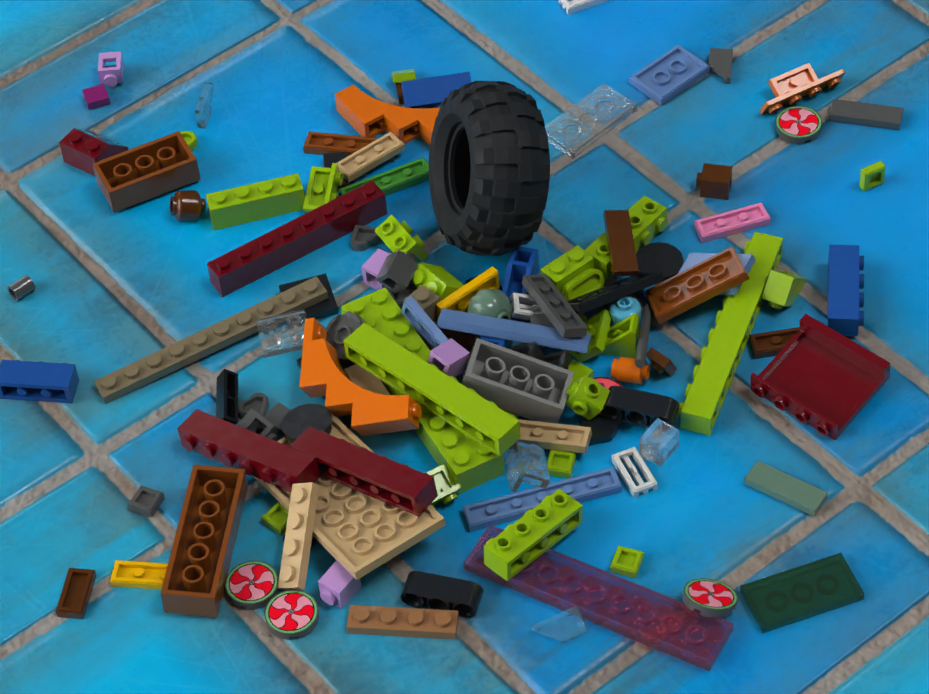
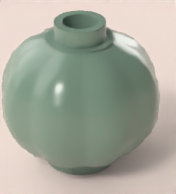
(491, 303)

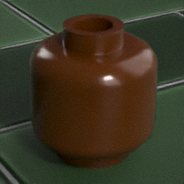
(187, 205)

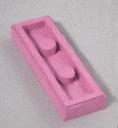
(732, 222)

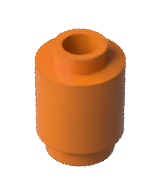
(626, 371)

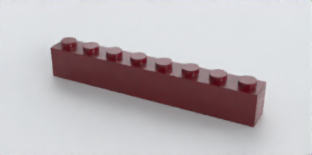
(296, 238)

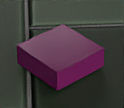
(96, 96)

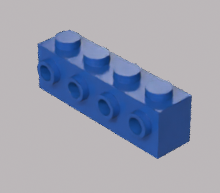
(843, 289)

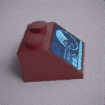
(86, 147)

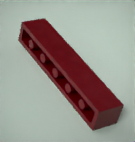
(247, 450)
(368, 472)

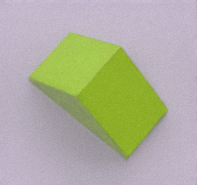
(623, 338)

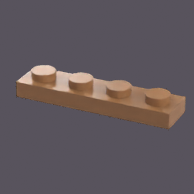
(403, 622)

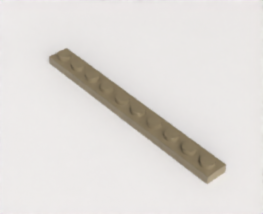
(207, 340)

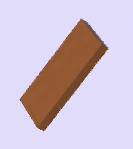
(696, 285)

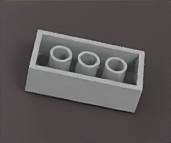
(517, 382)

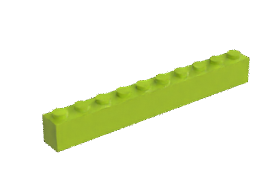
(729, 339)

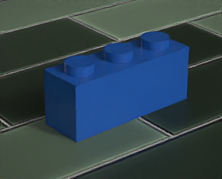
(432, 91)
(38, 381)

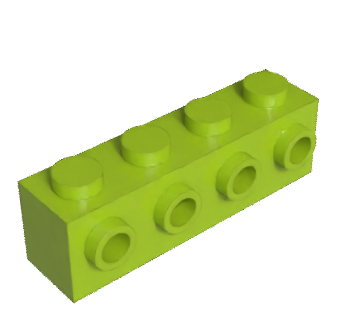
(256, 201)
(646, 221)
(532, 534)

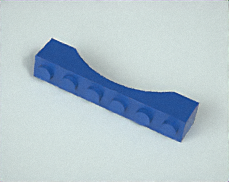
(521, 262)

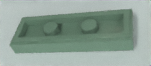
(786, 488)

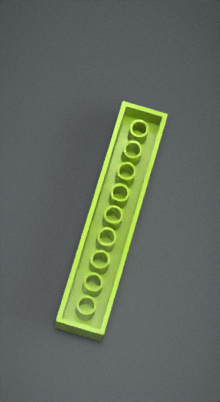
(464, 457)

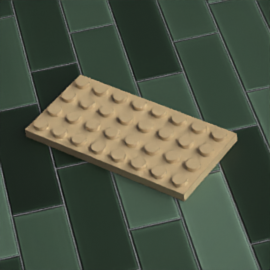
(358, 527)

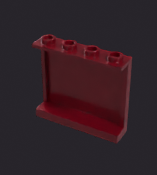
(822, 378)

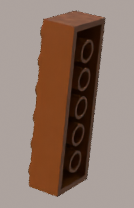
(204, 541)

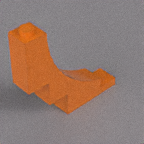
(374, 117)
(370, 411)

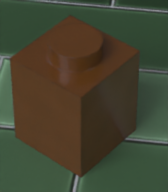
(715, 181)

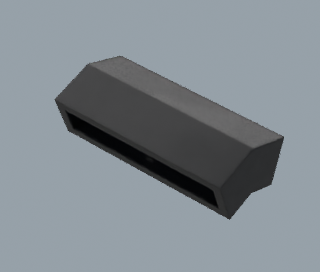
(225, 381)

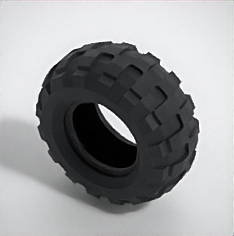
(489, 168)

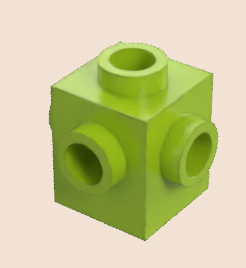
(586, 397)

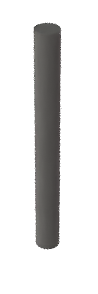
(643, 336)

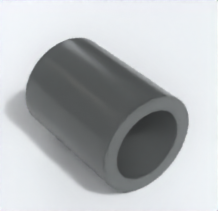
(21, 287)

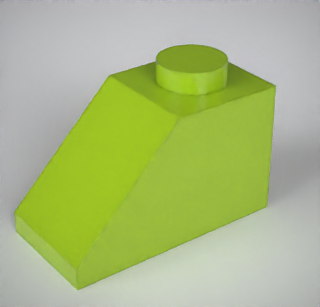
(782, 288)

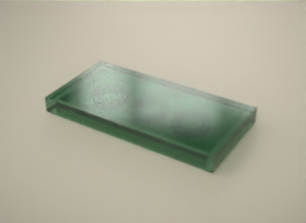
(802, 592)

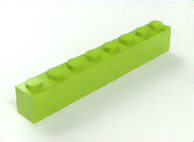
(432, 389)

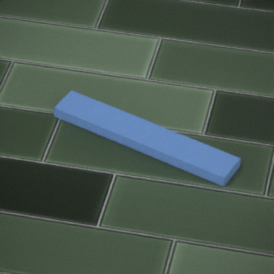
(510, 330)
(514, 505)

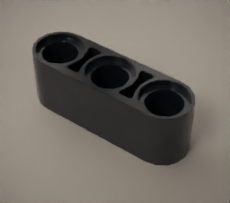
(639, 407)
(442, 593)

